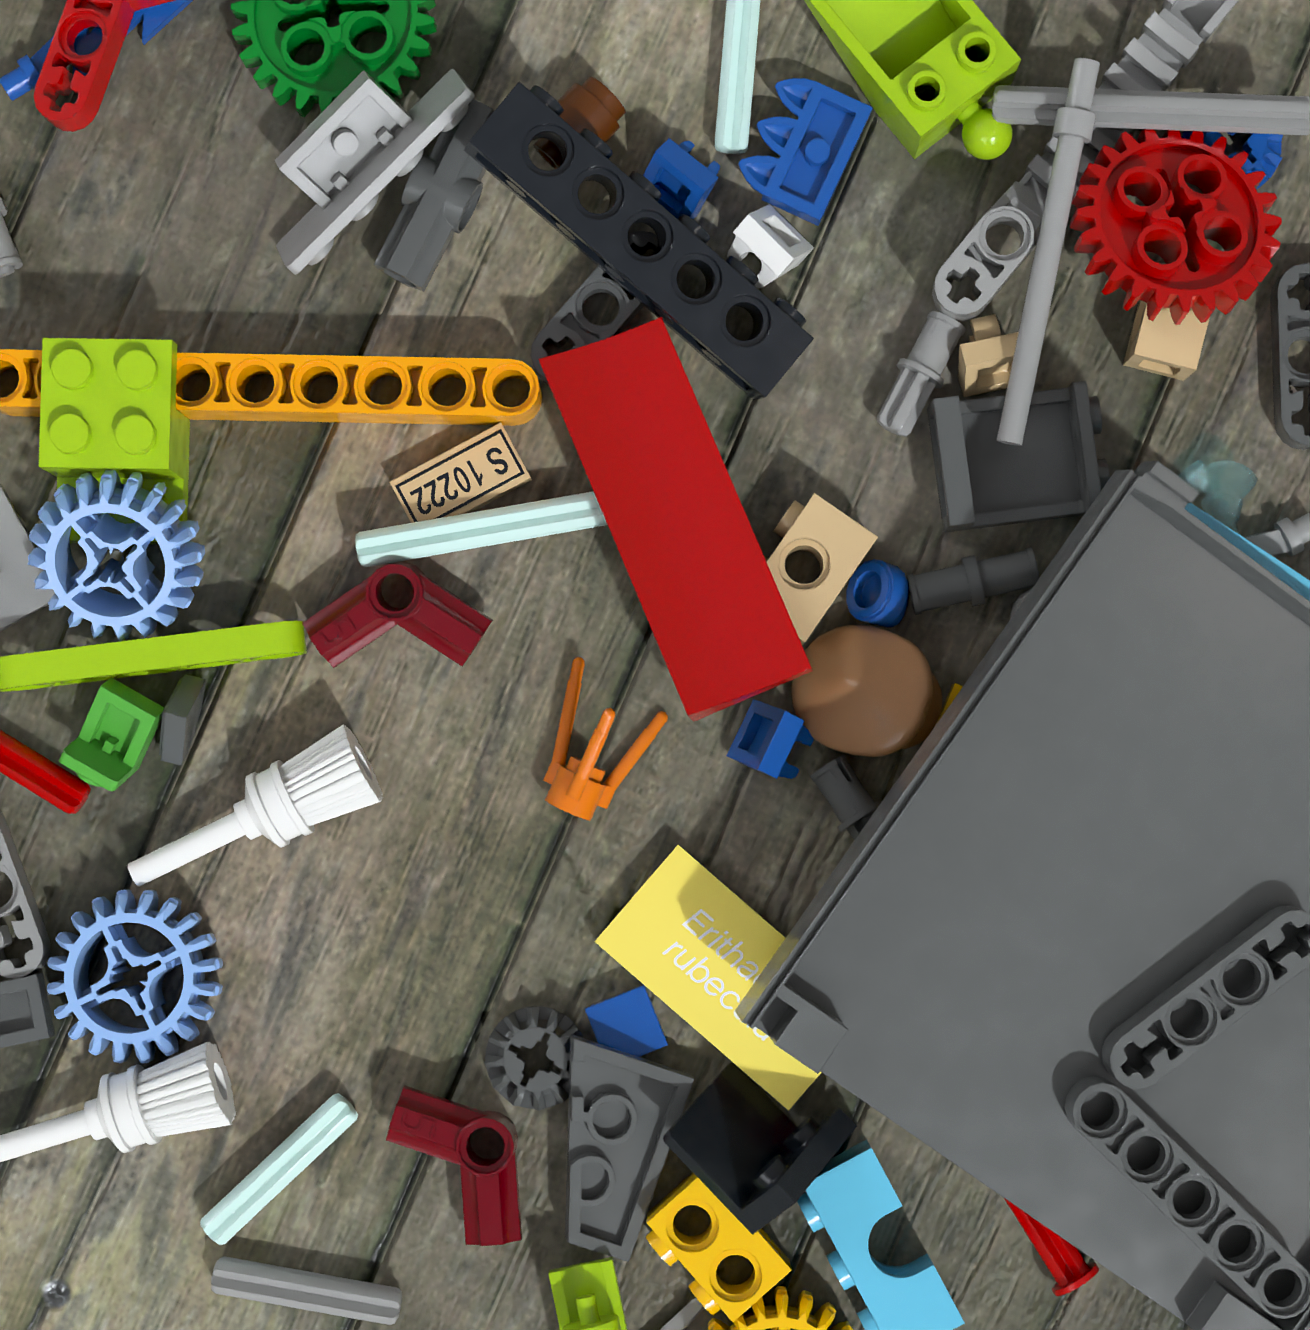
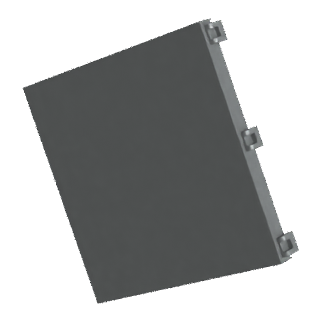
(1057, 860)

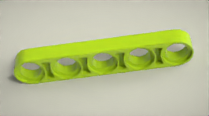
(152, 655)

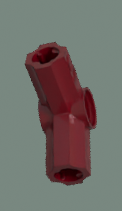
(364, 616)
(488, 1185)

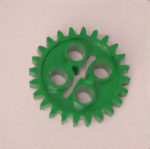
(340, 60)

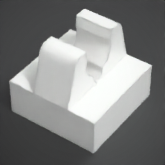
(772, 241)

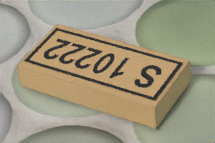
(462, 477)

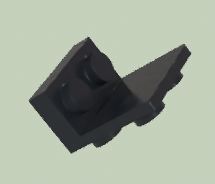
(751, 1149)

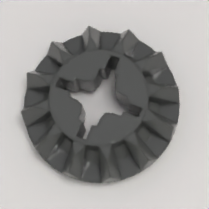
(506, 1068)

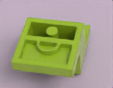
(113, 410)

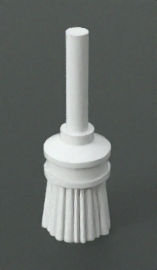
(280, 803)
(141, 1106)

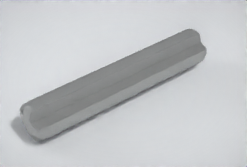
(306, 1290)

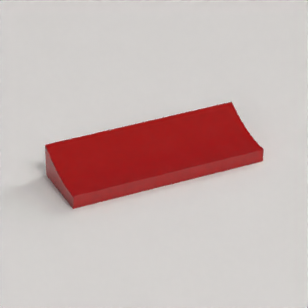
(676, 518)

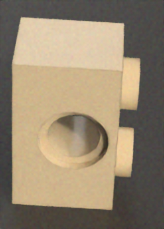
(834, 541)

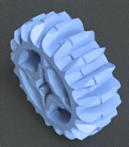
(144, 596)
(84, 999)

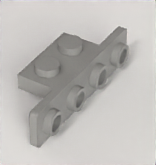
(356, 152)

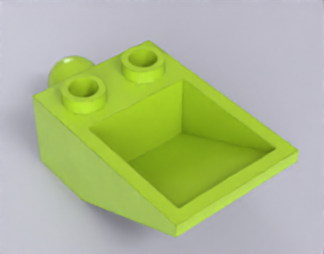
(910, 44)

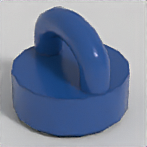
(878, 593)

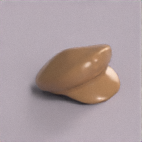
(867, 692)

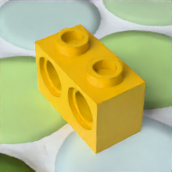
(705, 1251)

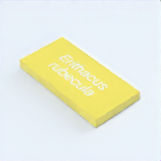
(701, 956)

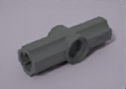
(435, 204)

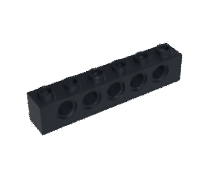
(553, 194)

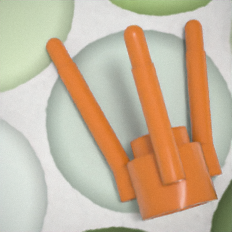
(579, 784)

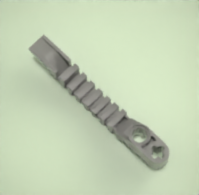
(1147, 64)

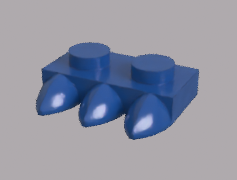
(810, 148)

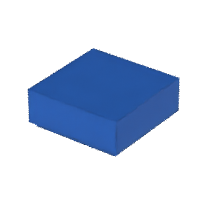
(627, 1022)

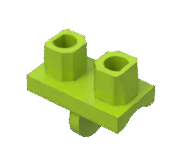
(588, 1296)

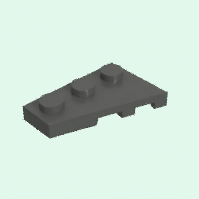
(616, 1142)

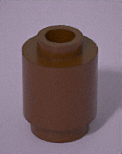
(586, 107)

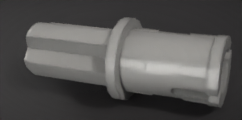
(920, 373)

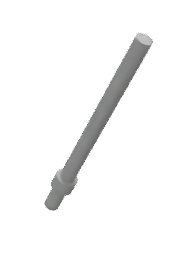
(1072, 129)

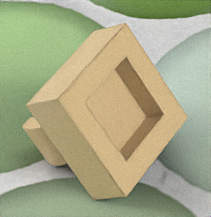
(986, 358)

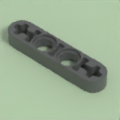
(1218, 1006)

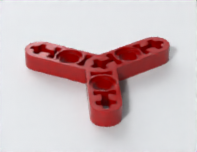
(55, 79)

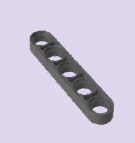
(1215, 1214)

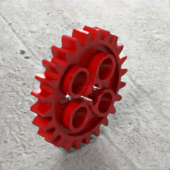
(1175, 223)

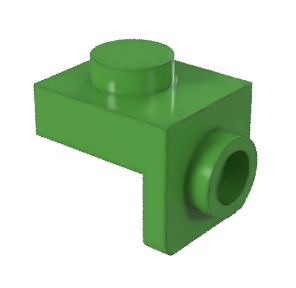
(113, 736)

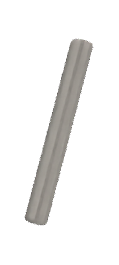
(1160, 110)

